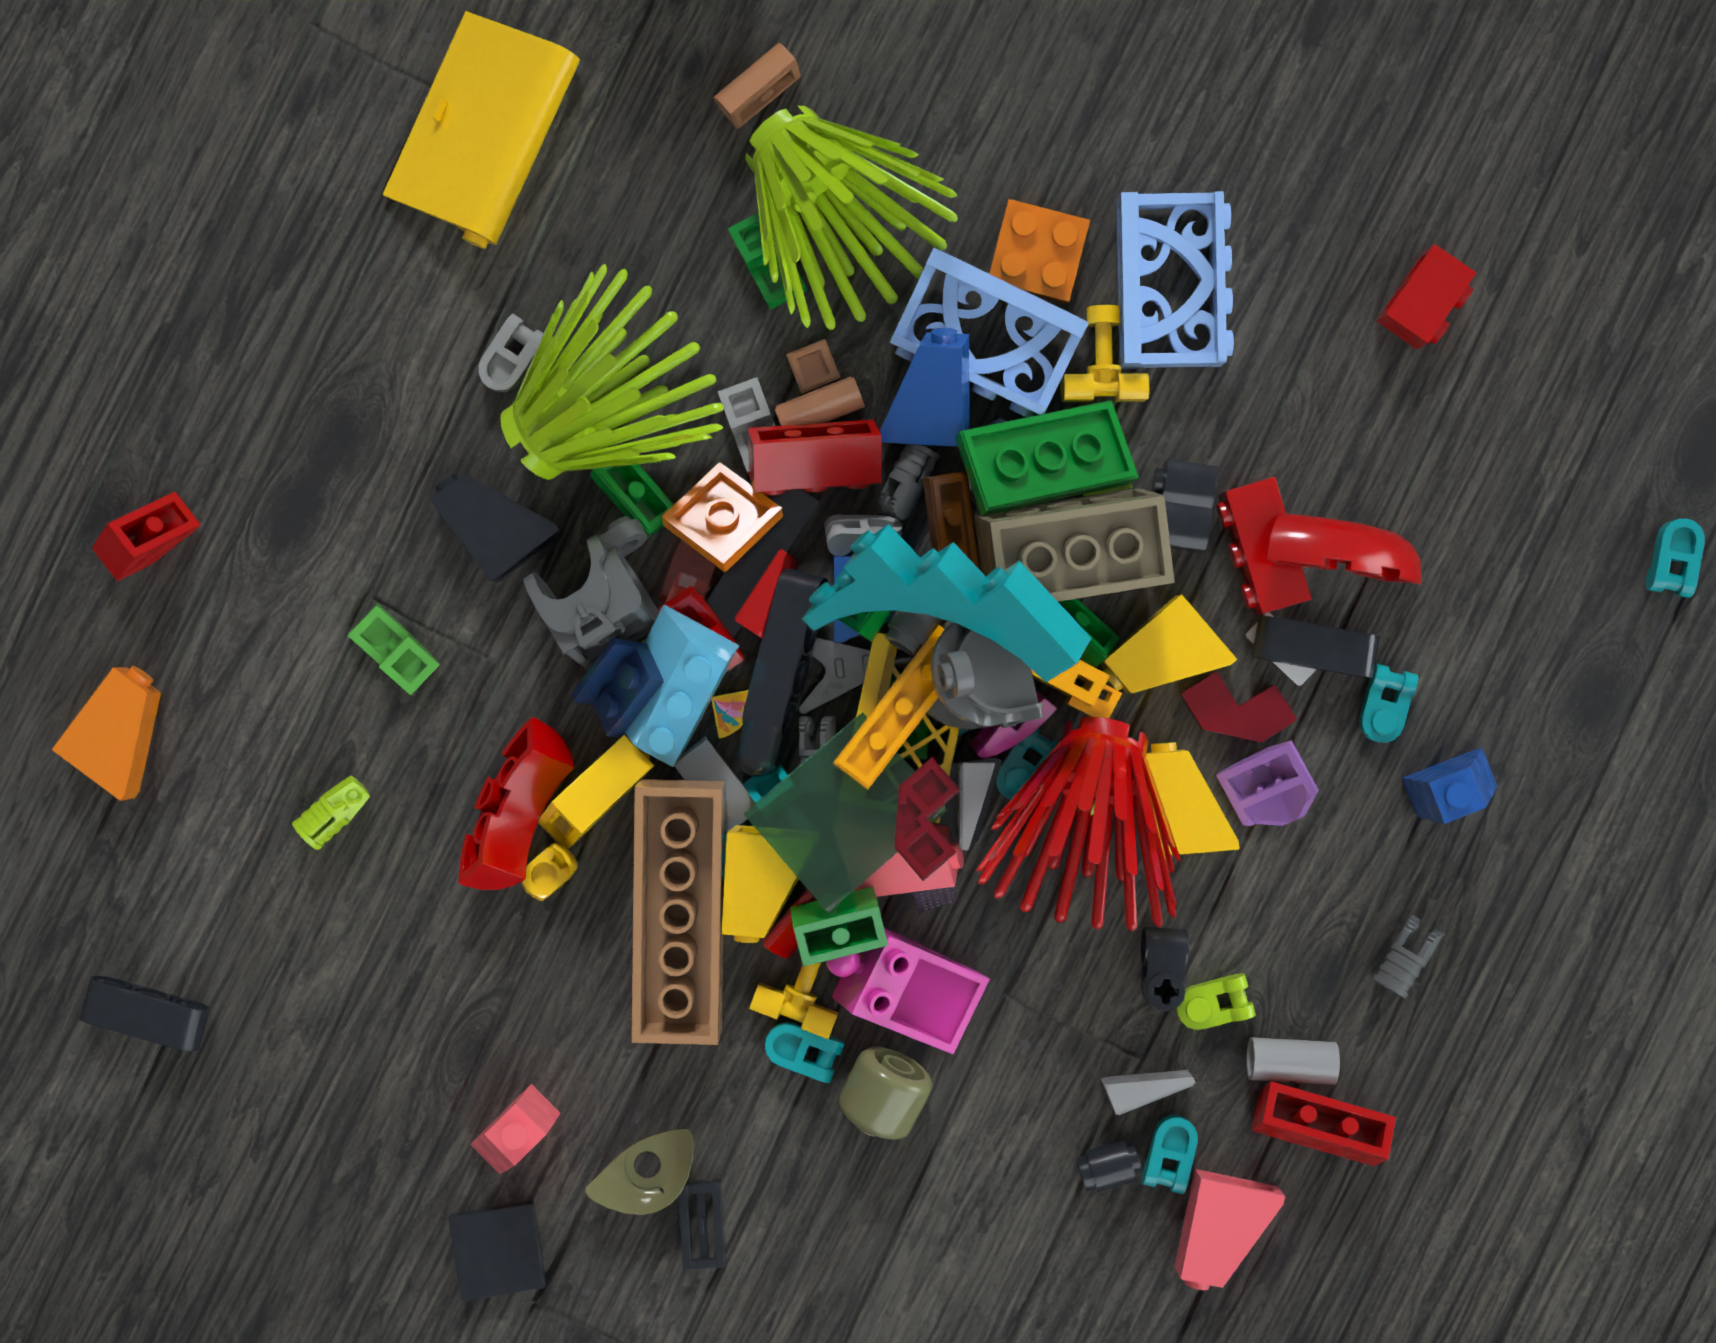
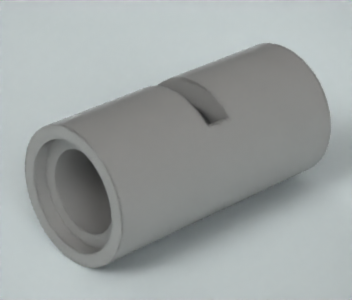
(1293, 1061)

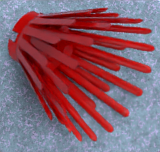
(1089, 766)

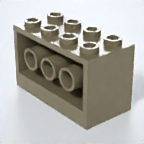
(1082, 543)

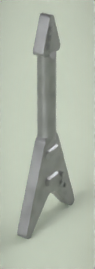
(844, 671)

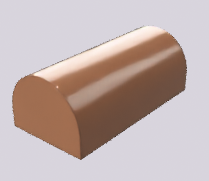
(758, 85)
(822, 404)

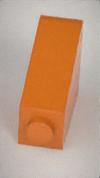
(114, 732)

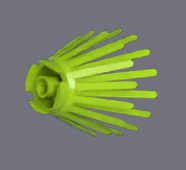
(808, 169)
(570, 414)

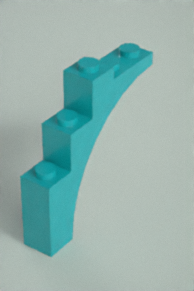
(946, 584)

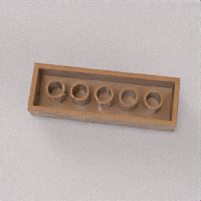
(678, 911)

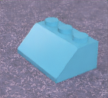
(692, 667)

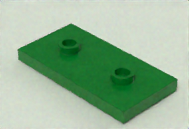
(1046, 457)

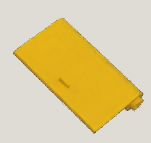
(481, 127)

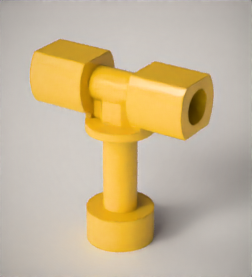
(1104, 377)
(796, 1003)

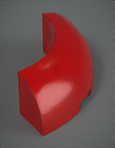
(1327, 541)
(512, 807)

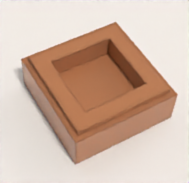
(813, 367)

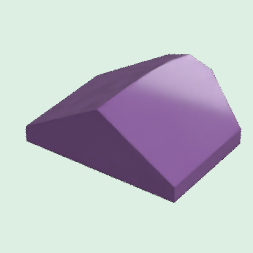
(1269, 786)

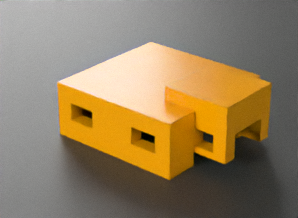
(1085, 698)

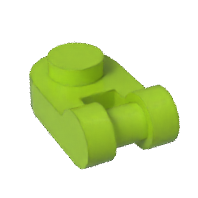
(1201, 1007)

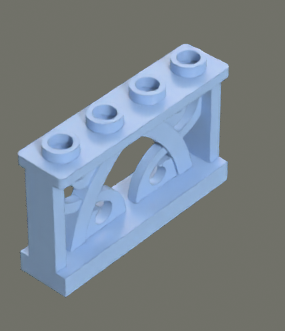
(1138, 232)
(1046, 320)

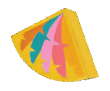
(728, 712)

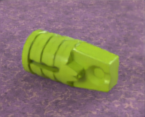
(331, 812)

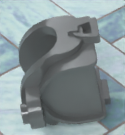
(607, 605)
(979, 682)

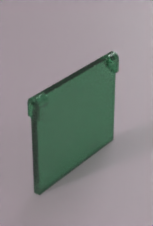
(830, 824)

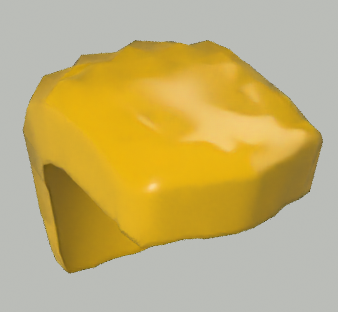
(549, 871)

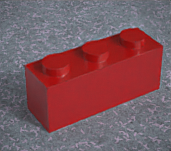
(814, 456)
(1250, 518)
(1323, 1124)

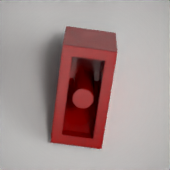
(144, 535)

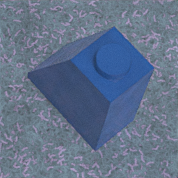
(933, 394)
(1452, 787)

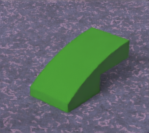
(394, 649)

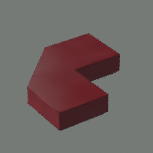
(1219, 713)
(915, 835)

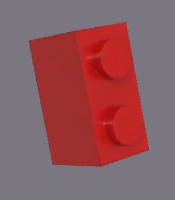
(1427, 297)

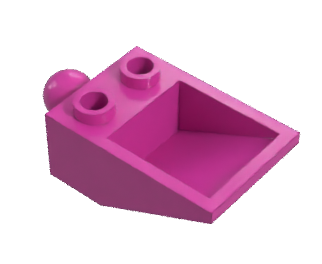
(909, 990)

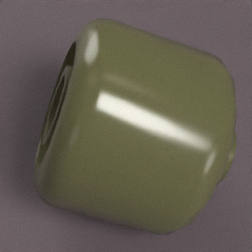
(885, 1093)

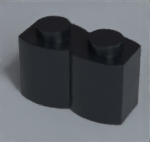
(1188, 501)

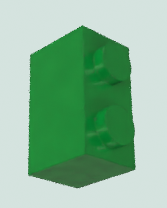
(845, 931)

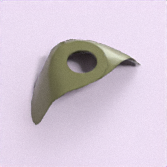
(627, 1192)

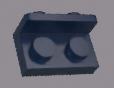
(619, 684)

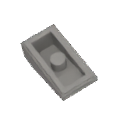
(973, 782)
(1137, 1090)

